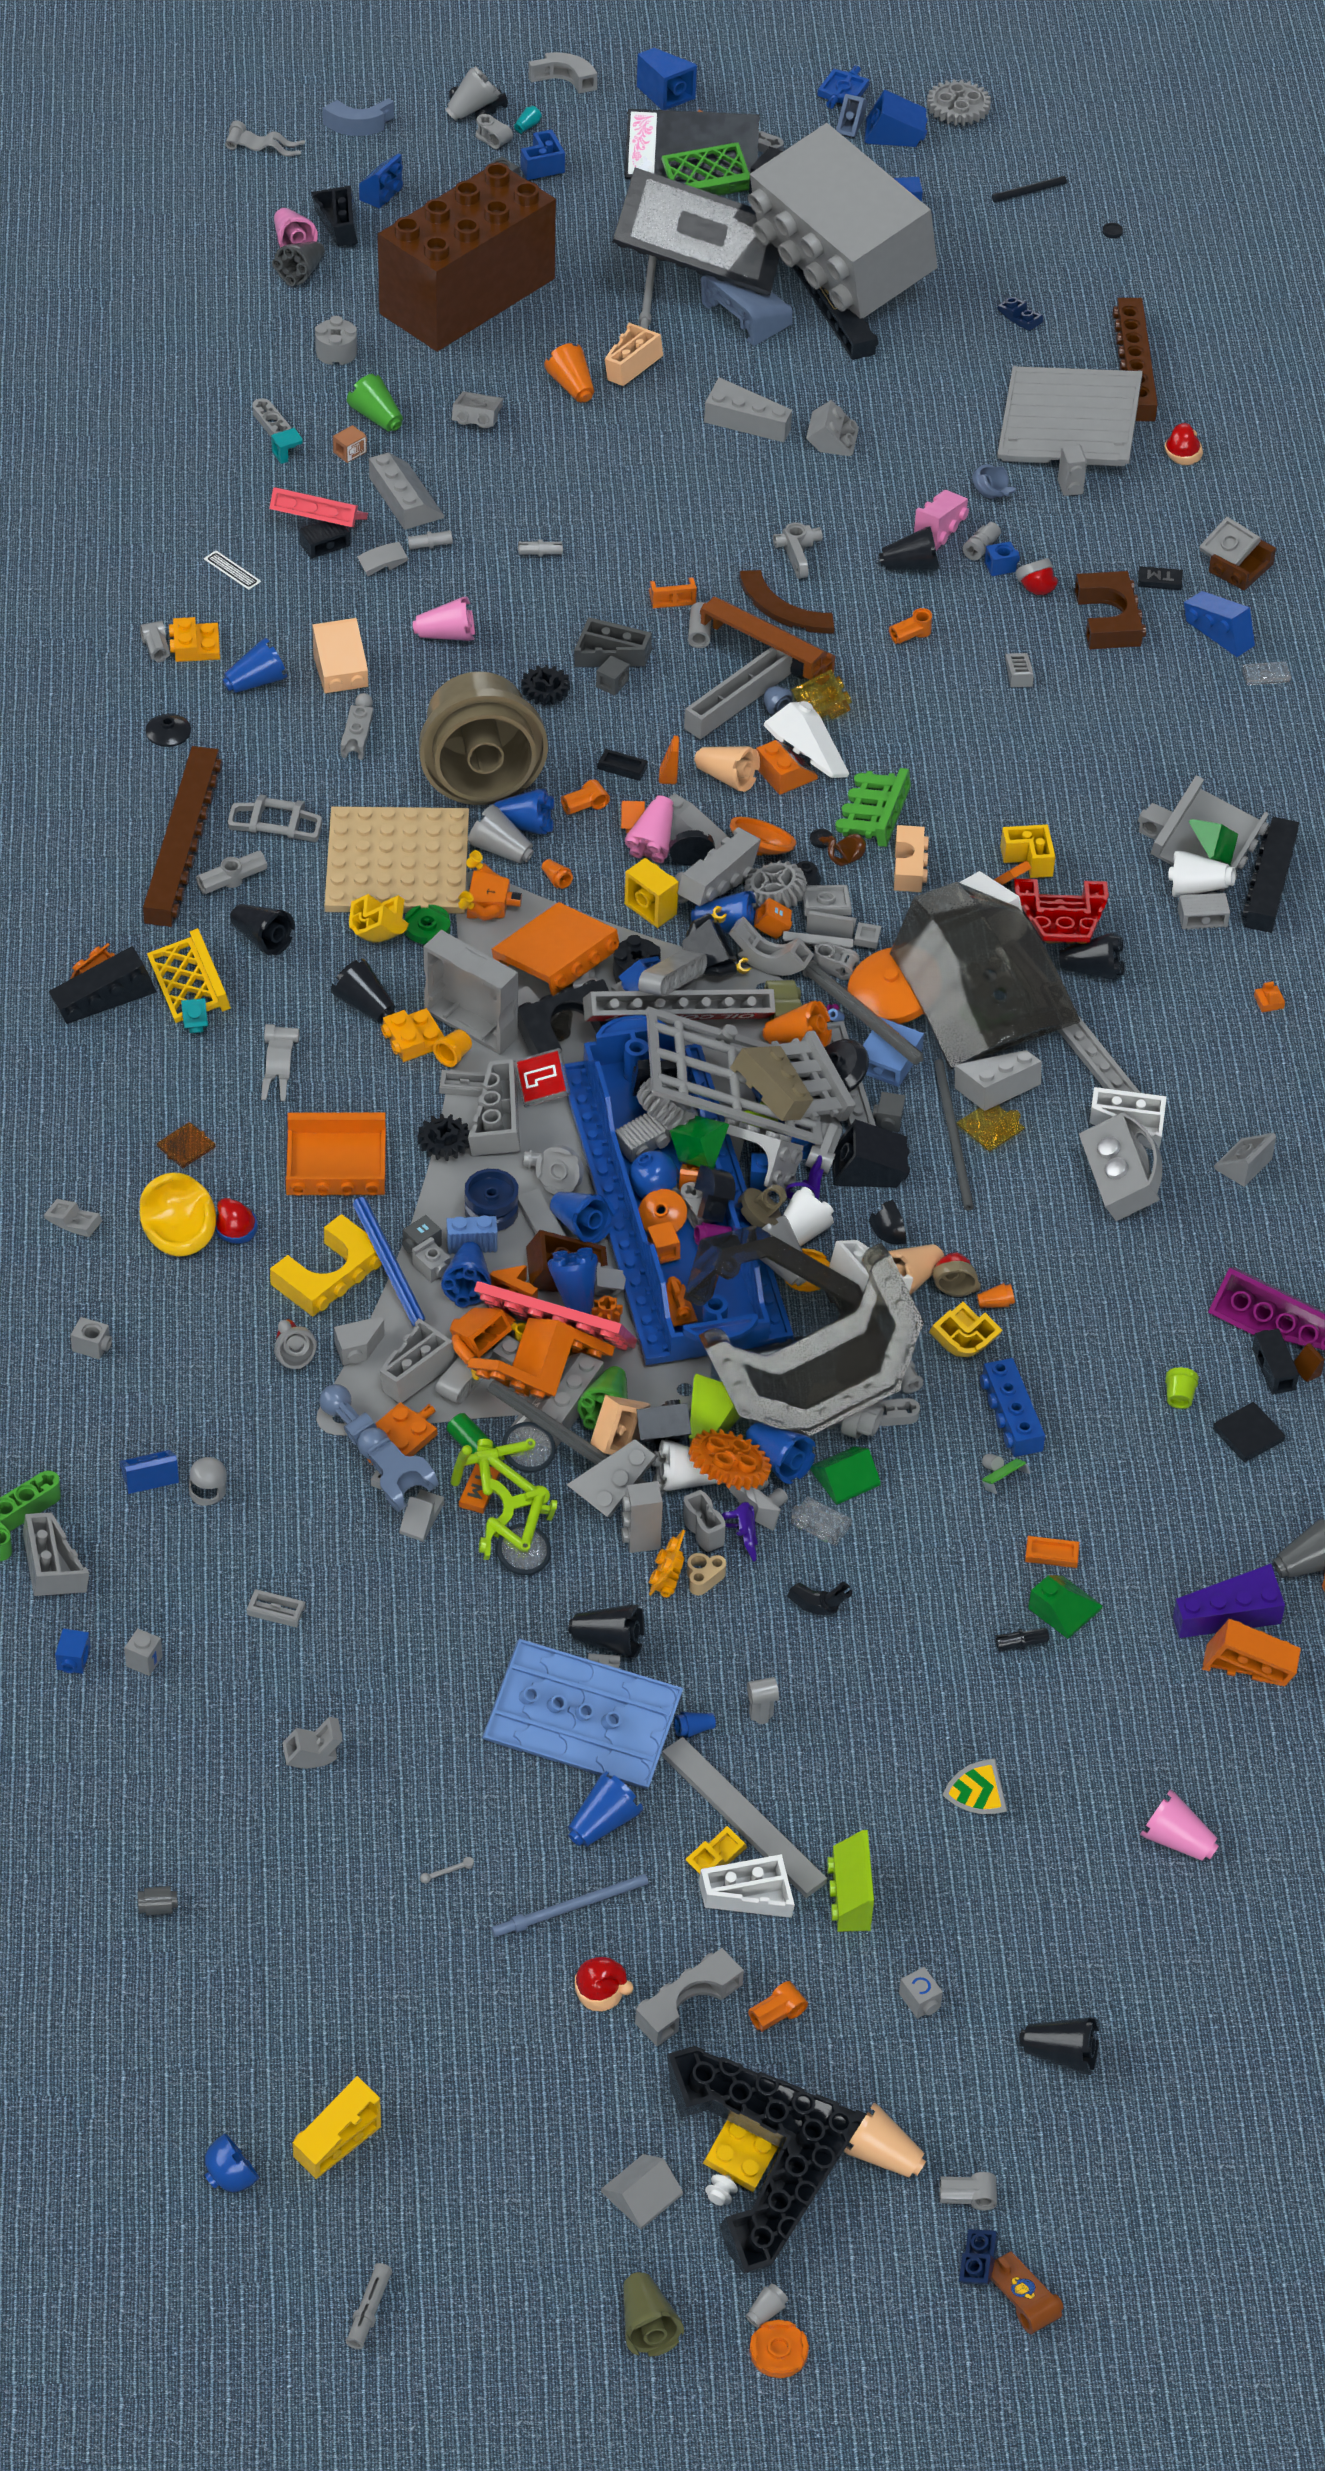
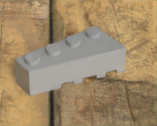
(746, 412)

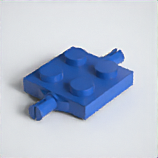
(841, 83)

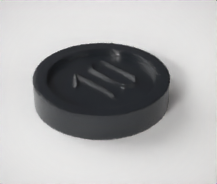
(1112, 230)
(816, 834)

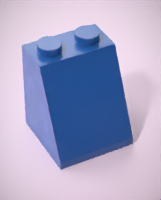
(666, 78)
(895, 122)

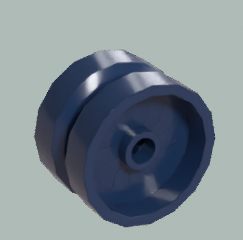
(492, 1194)

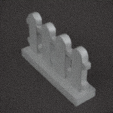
(824, 1077)

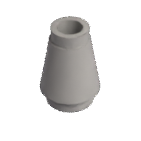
(767, 2305)

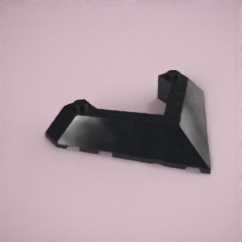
(804, 2126)

